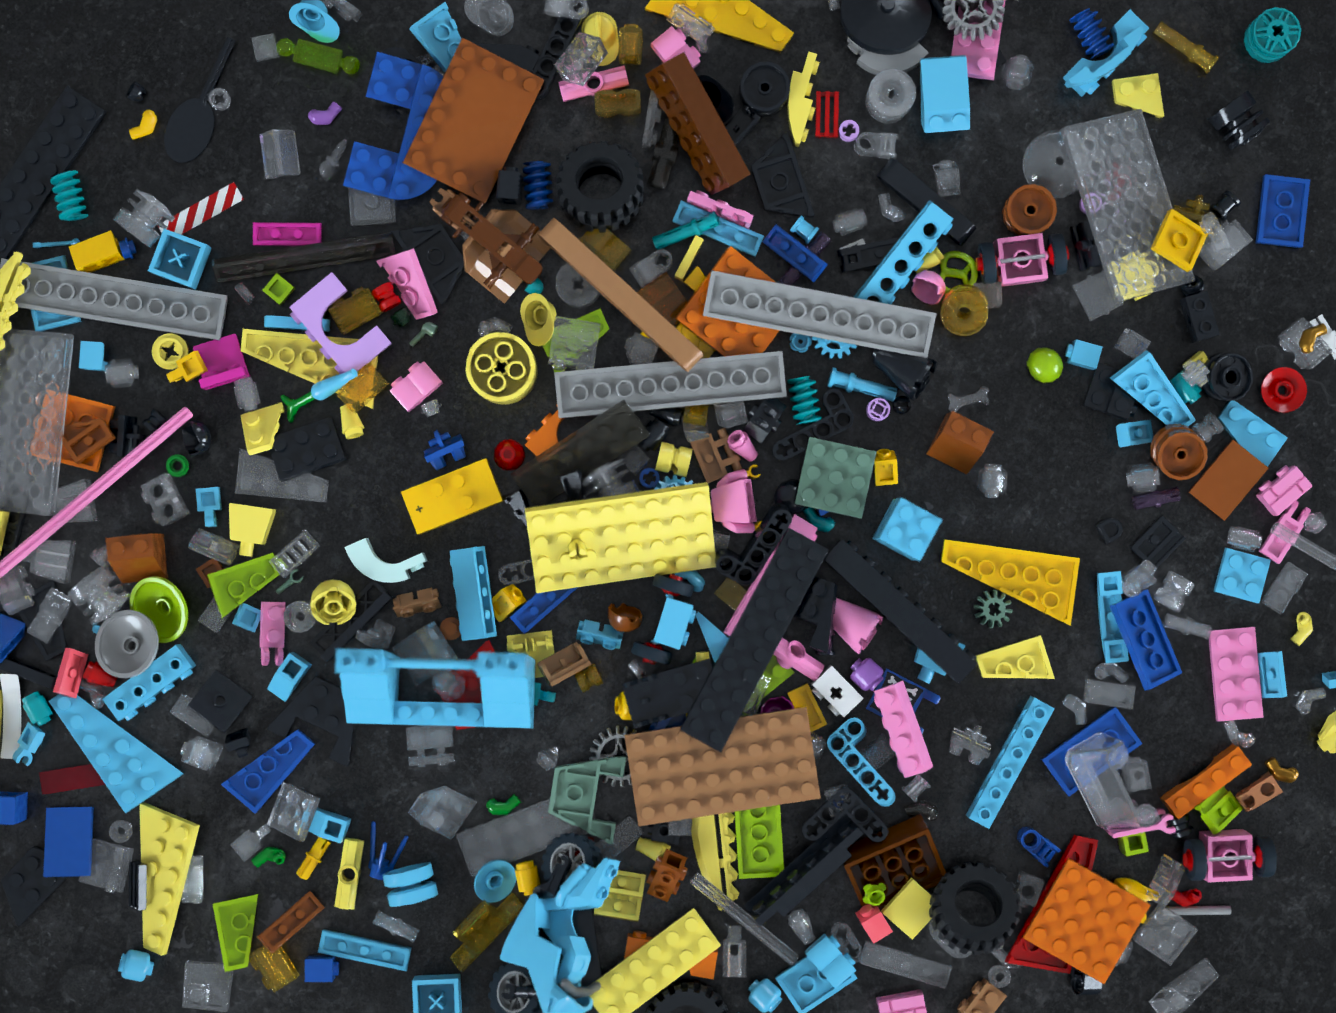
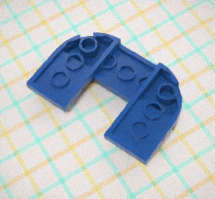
(380, 170)

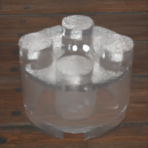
(565, 289)

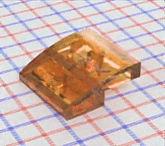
(664, 297)

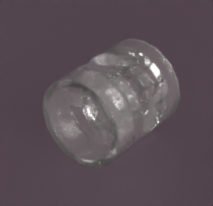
(1174, 591)

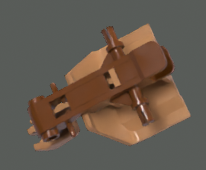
(499, 248)

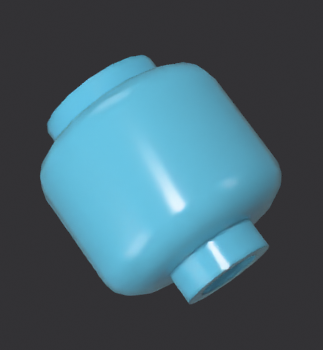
(135, 965)
(764, 995)

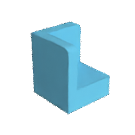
(92, 356)

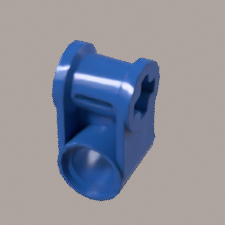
(1040, 847)

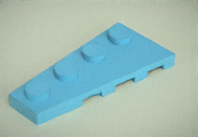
(1151, 388)

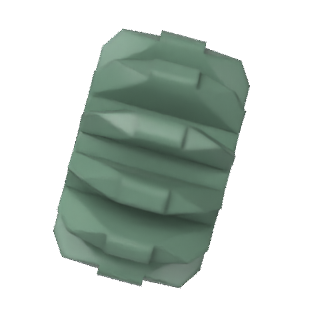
(984, 610)

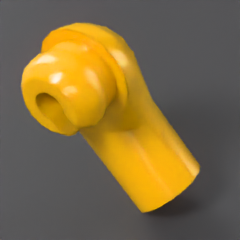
(146, 126)

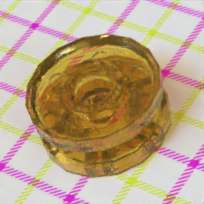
(964, 323)

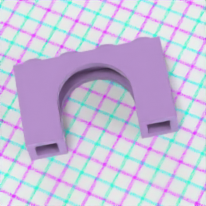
(310, 312)

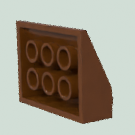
(903, 854)

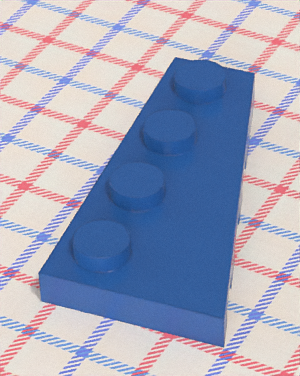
(265, 774)

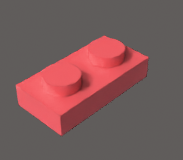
(70, 673)

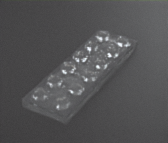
(513, 836)

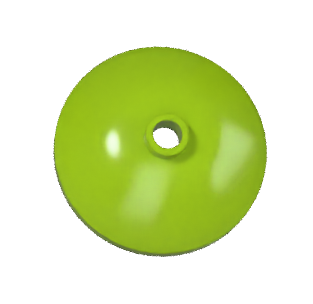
(163, 605)

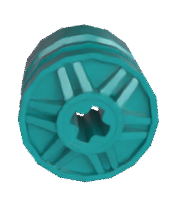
(1263, 44)

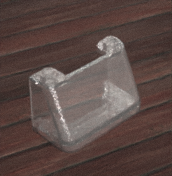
(1095, 773)

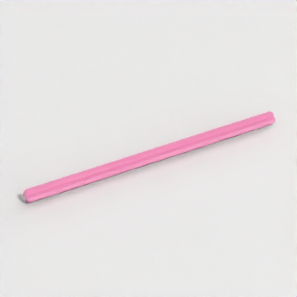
(94, 490)

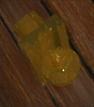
(1194, 213)

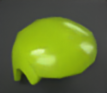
(1045, 365)

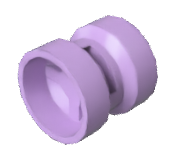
(874, 411)

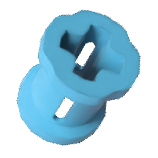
(804, 229)

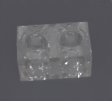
(581, 58)
(169, 497)
(201, 753)

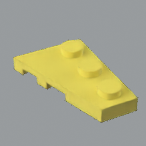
(1017, 660)

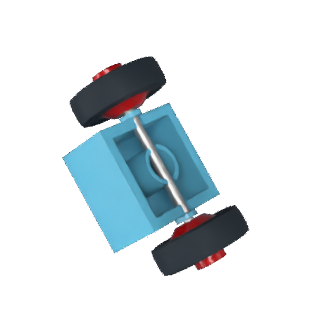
(672, 624)

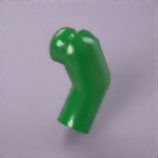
(269, 854)

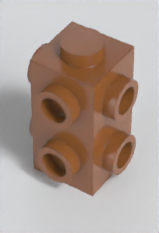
(668, 871)

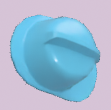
(314, 20)

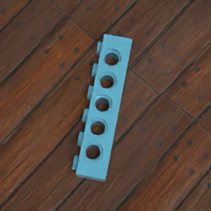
(886, 269)
(1009, 762)

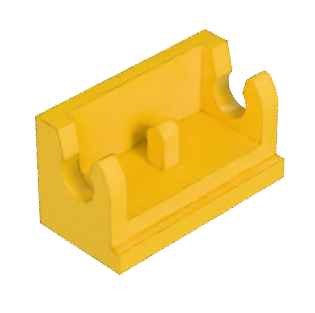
(96, 252)

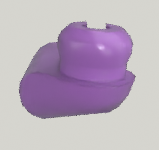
(324, 117)

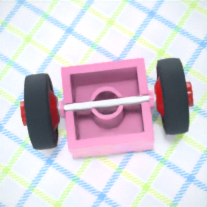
(1021, 259)
(1229, 856)

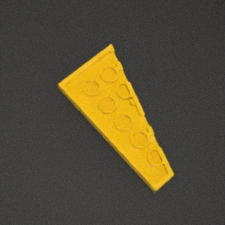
(733, 18)
(1031, 577)

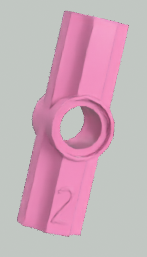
(609, 80)
(794, 655)

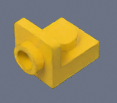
(885, 468)
(507, 601)

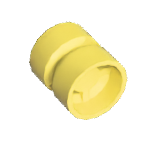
(673, 459)

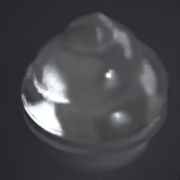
(548, 758)

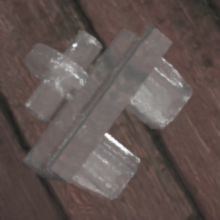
(1138, 578)
(972, 741)

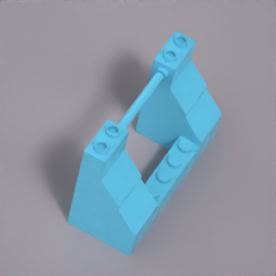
(372, 690)

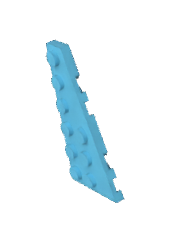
(119, 758)

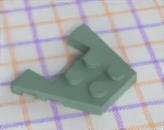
(575, 794)

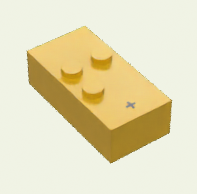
(452, 496)

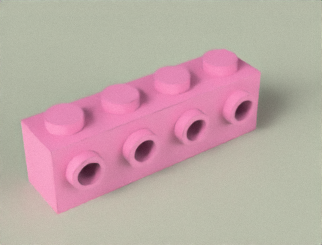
(903, 729)

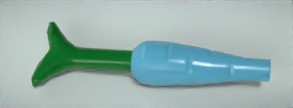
(319, 391)

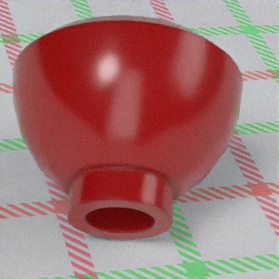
(509, 454)

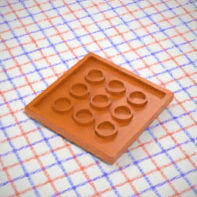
(726, 336)
(1086, 920)

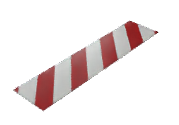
(204, 209)

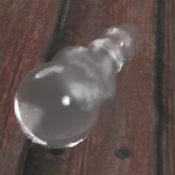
(329, 167)

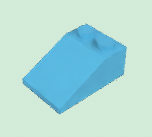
(944, 94)

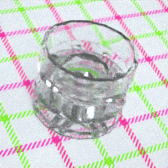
(887, 109)
(144, 218)
(608, 481)
(99, 595)

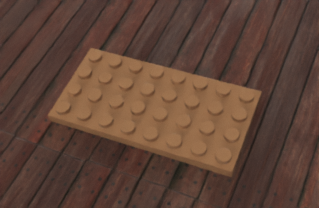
(761, 766)

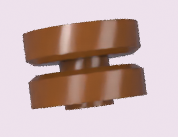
(1042, 210)
(1178, 451)

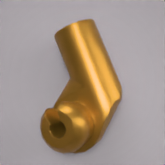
(1309, 336)
(1281, 774)

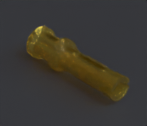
(1194, 52)

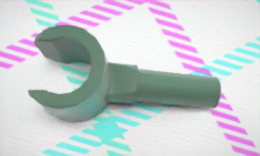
(428, 328)
(289, 582)

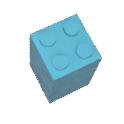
(907, 529)

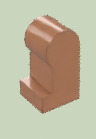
(1258, 792)

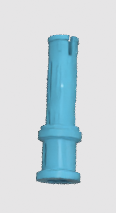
(851, 382)

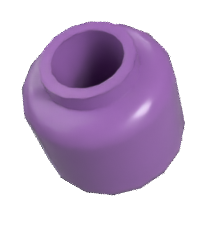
(866, 674)

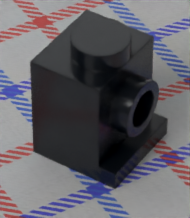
(654, 830)

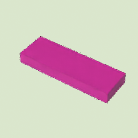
(286, 234)

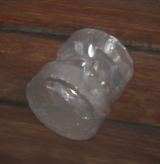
(1208, 427)

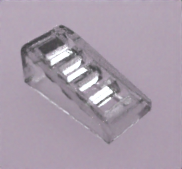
(281, 559)

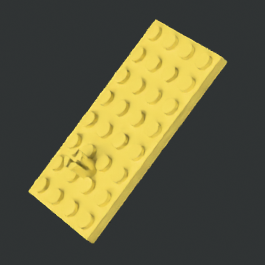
(621, 537)

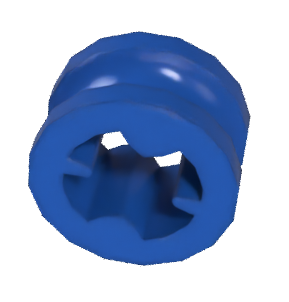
(652, 484)

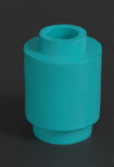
(1185, 391)
(37, 708)

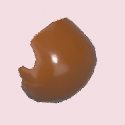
(624, 617)

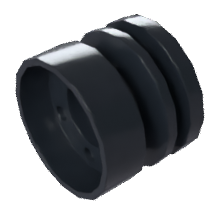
(1239, 120)

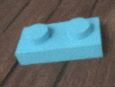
(1272, 674)

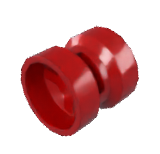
(386, 296)

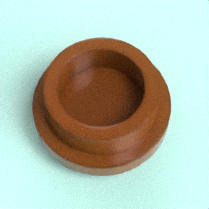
(450, 628)

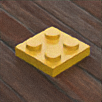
(1179, 240)

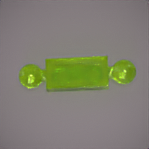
(318, 56)

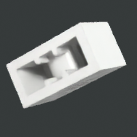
(848, 695)

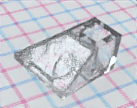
(442, 810)

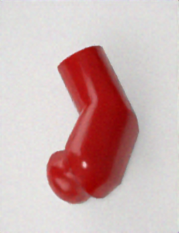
(1187, 897)

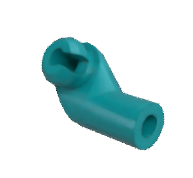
(821, 523)

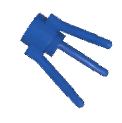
(380, 865)

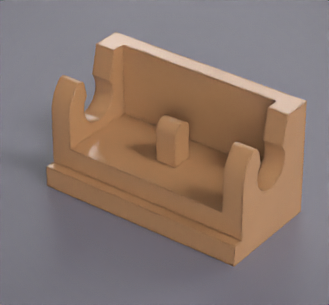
(563, 664)

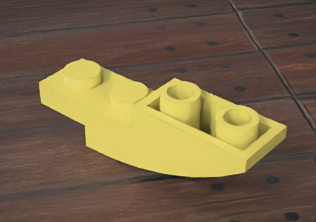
(798, 107)

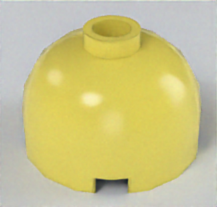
(333, 602)

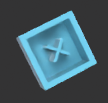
(179, 259)
(437, 993)

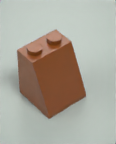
(959, 442)
(137, 556)

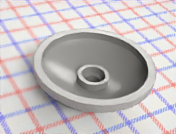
(116, 641)

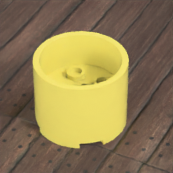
(497, 386)

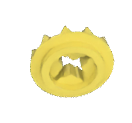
(166, 341)

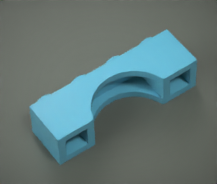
(1120, 30)

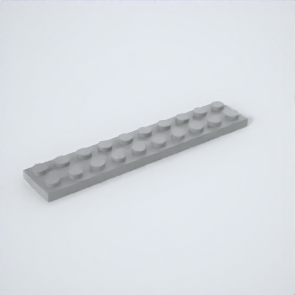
(123, 301)
(819, 314)
(669, 385)

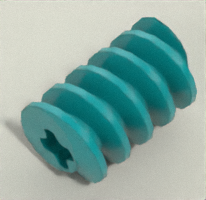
(67, 196)
(804, 400)

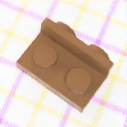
(984, 999)

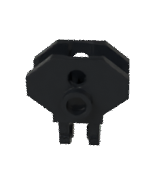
(764, 419)

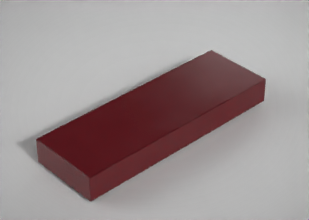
(69, 779)

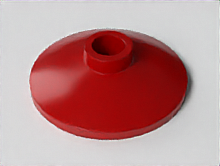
(1294, 387)

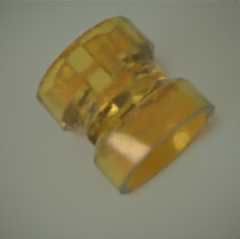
(593, 676)

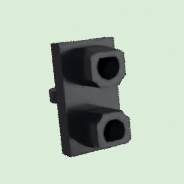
(127, 436)

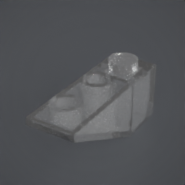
(1184, 989)

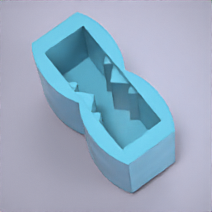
(830, 960)

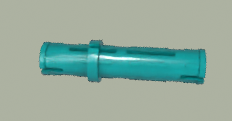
(687, 230)

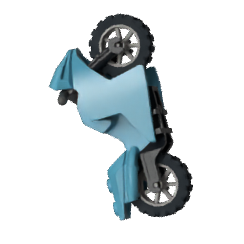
(543, 938)

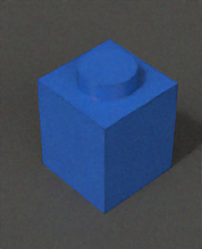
(321, 968)

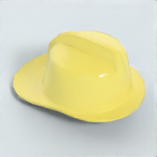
(605, 27)
(538, 318)

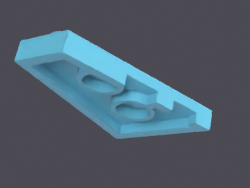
(1251, 432)

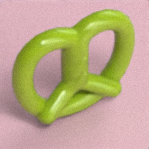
(958, 273)

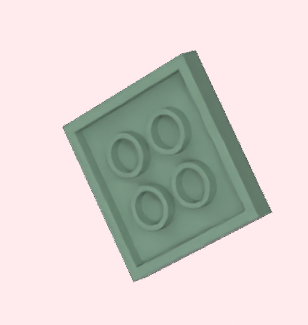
(835, 477)

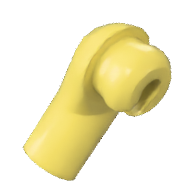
(1304, 626)

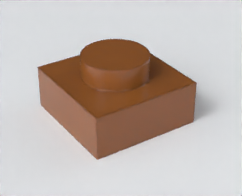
(208, 568)

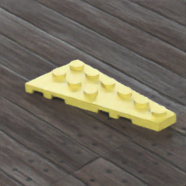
(295, 354)
(167, 852)

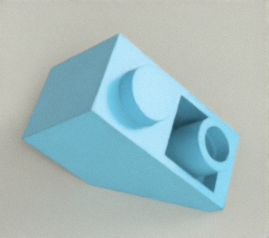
(288, 676)
(330, 825)

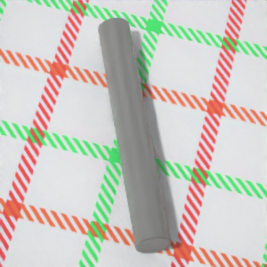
(1201, 910)

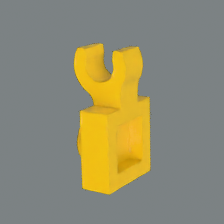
(189, 368)

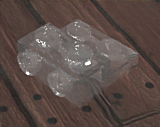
(573, 344)

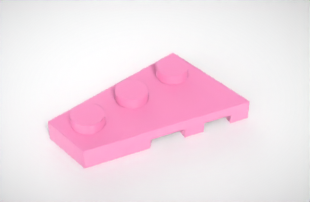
(721, 208)
(409, 278)

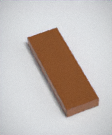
(290, 922)

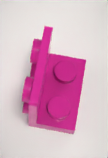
(223, 361)

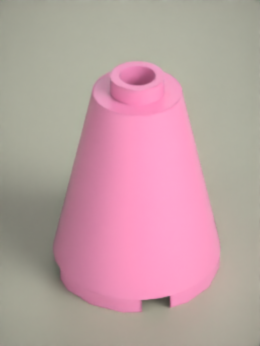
(855, 624)

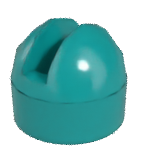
(536, 287)

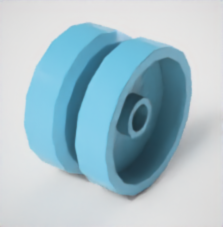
(410, 888)

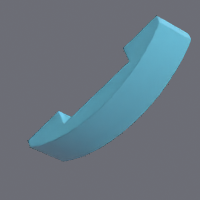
(1085, 76)
(1108, 593)

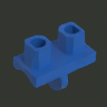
(441, 447)

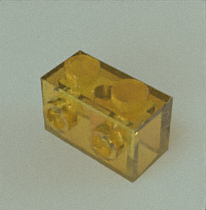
(363, 388)

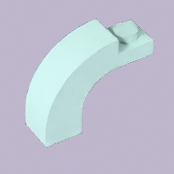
(372, 566)

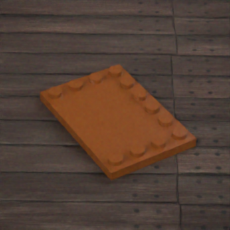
(473, 120)

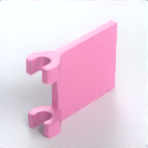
(1161, 825)

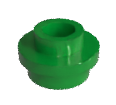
(171, 462)

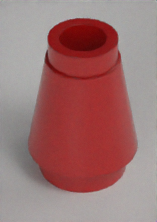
(96, 675)

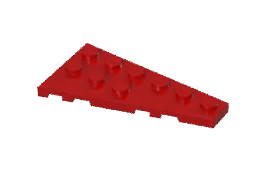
(1025, 953)

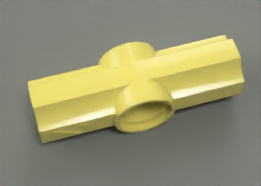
(346, 887)

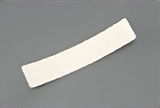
(11, 714)

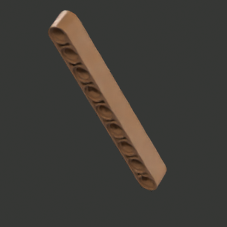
(620, 295)

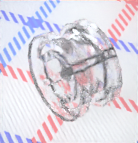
(220, 106)

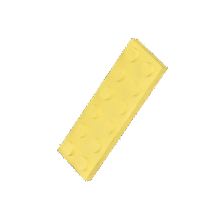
(655, 965)

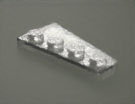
(259, 477)

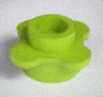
(878, 896)

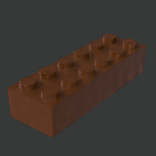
(697, 124)

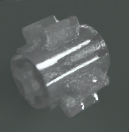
(1195, 373)

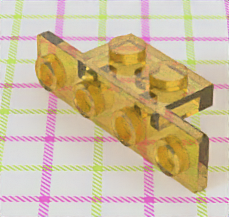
(482, 928)

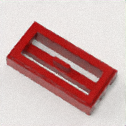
(827, 94)

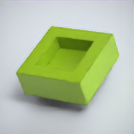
(278, 289)

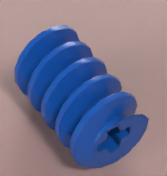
(1092, 33)
(537, 185)

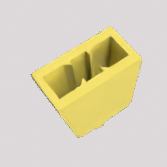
(250, 526)

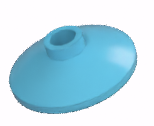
(501, 884)

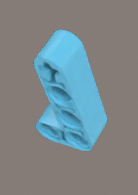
(863, 766)

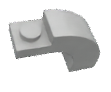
(877, 63)

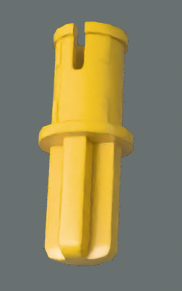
(313, 858)

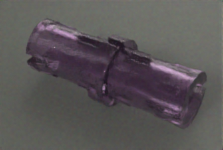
(1156, 498)

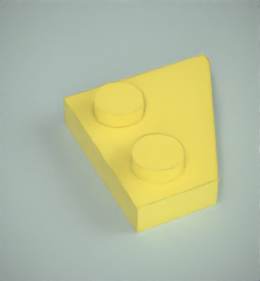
(1139, 93)
(260, 427)

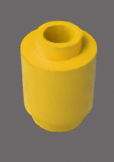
(527, 877)

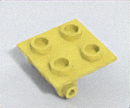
(536, 645)

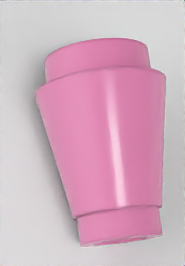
(742, 445)

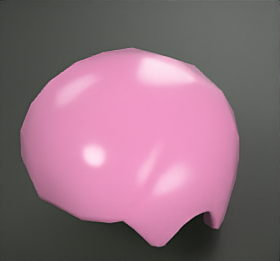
(928, 287)

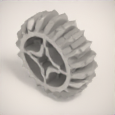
(985, 21)
(618, 741)

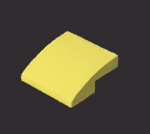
(623, 897)
(909, 908)

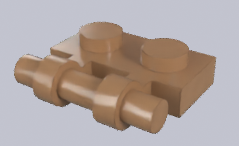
(709, 458)

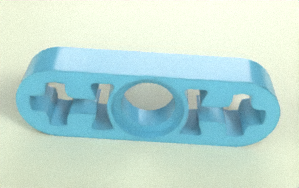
(289, 323)

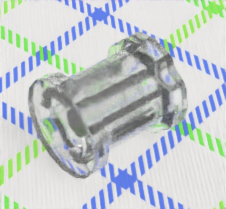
(916, 787)

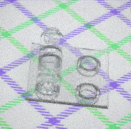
(109, 866)

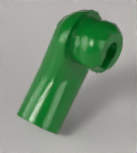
(502, 808)

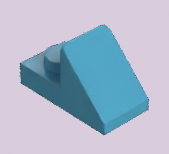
(1134, 433)

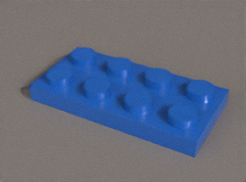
(1146, 640)
(1109, 723)

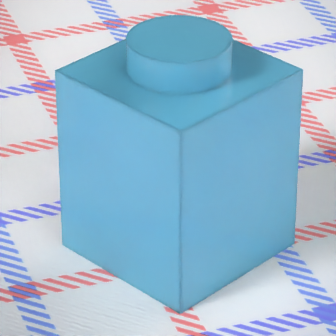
(1083, 354)

